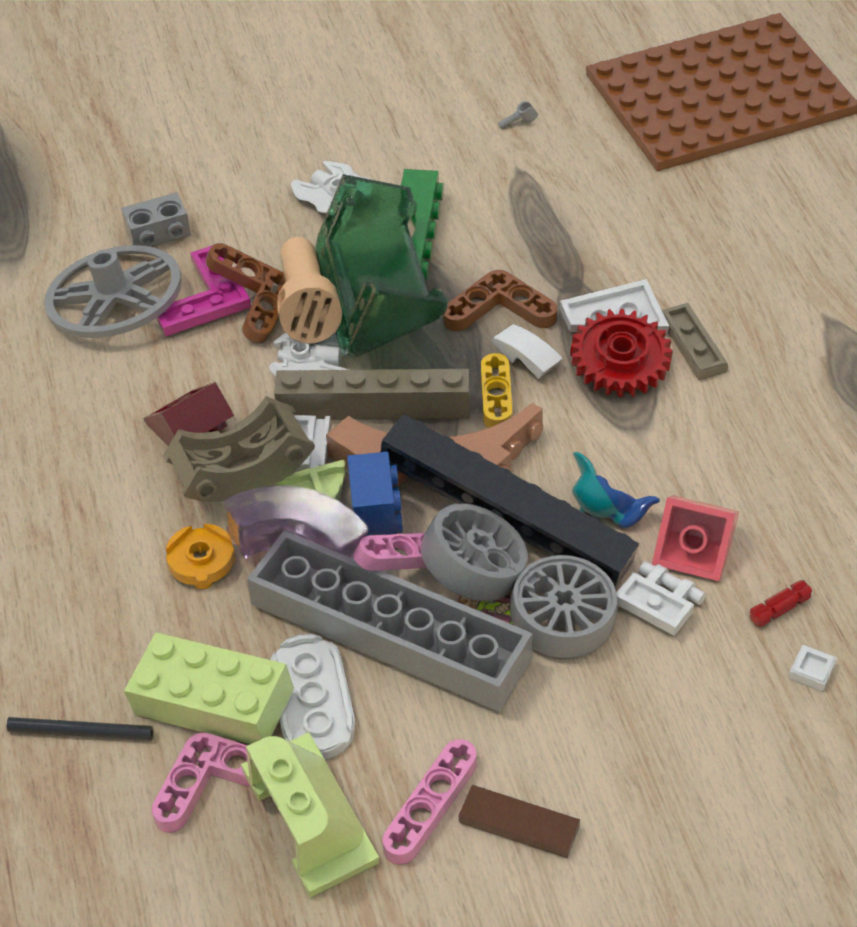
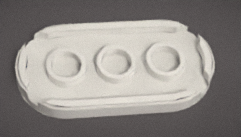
(319, 696)

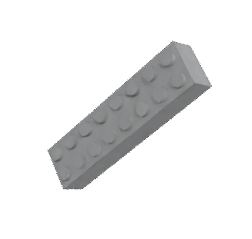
(392, 620)

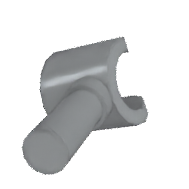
(523, 111)

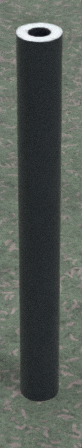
(80, 728)

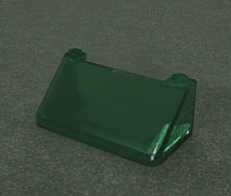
(374, 265)

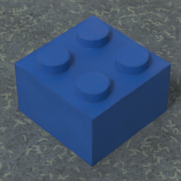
(373, 493)

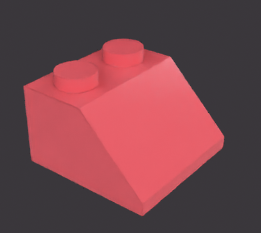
(695, 537)

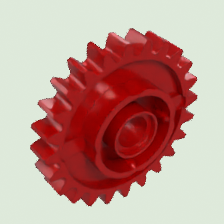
(621, 352)

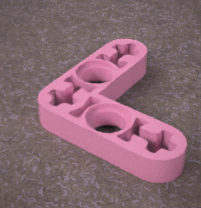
(209, 764)

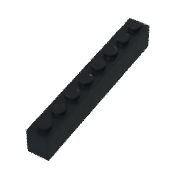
(535, 514)

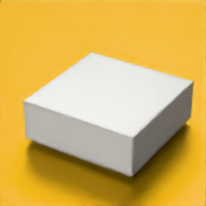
(812, 668)

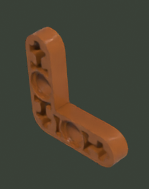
(260, 283)
(537, 310)

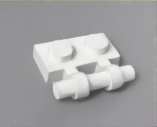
(656, 604)

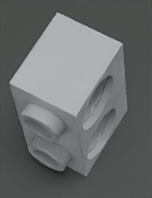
(156, 221)

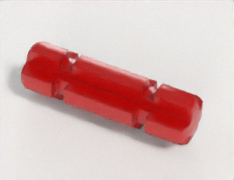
(780, 603)

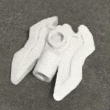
(322, 185)
(307, 356)

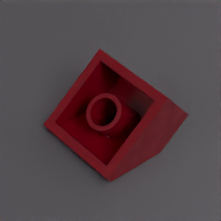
(196, 412)

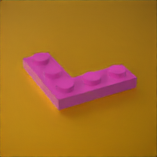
(220, 300)

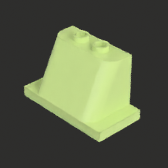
(323, 824)

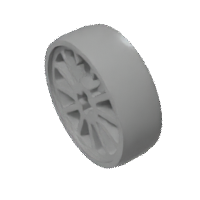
(473, 552)
(564, 605)

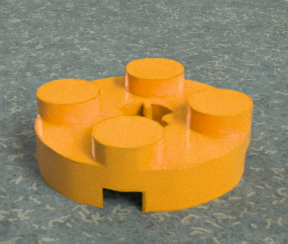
(204, 570)

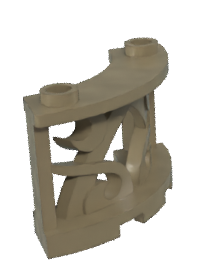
(267, 431)

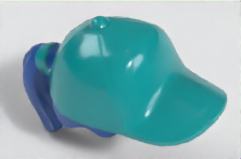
(602, 501)

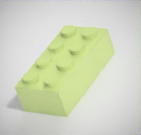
(209, 689)

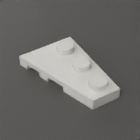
(630, 297)

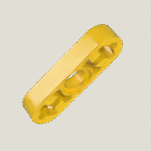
(489, 382)

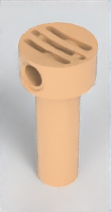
(307, 301)

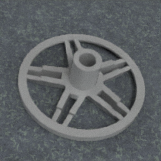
(113, 286)

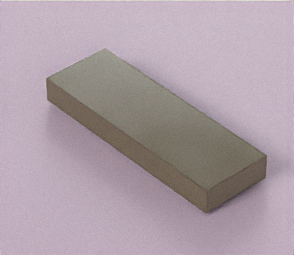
(694, 342)

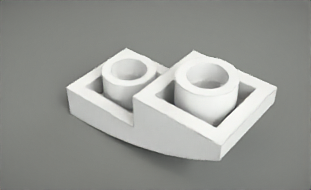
(530, 349)

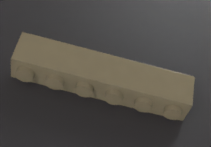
(376, 393)

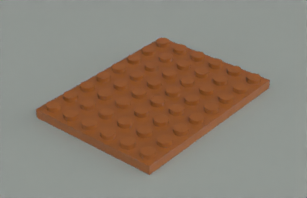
(720, 91)

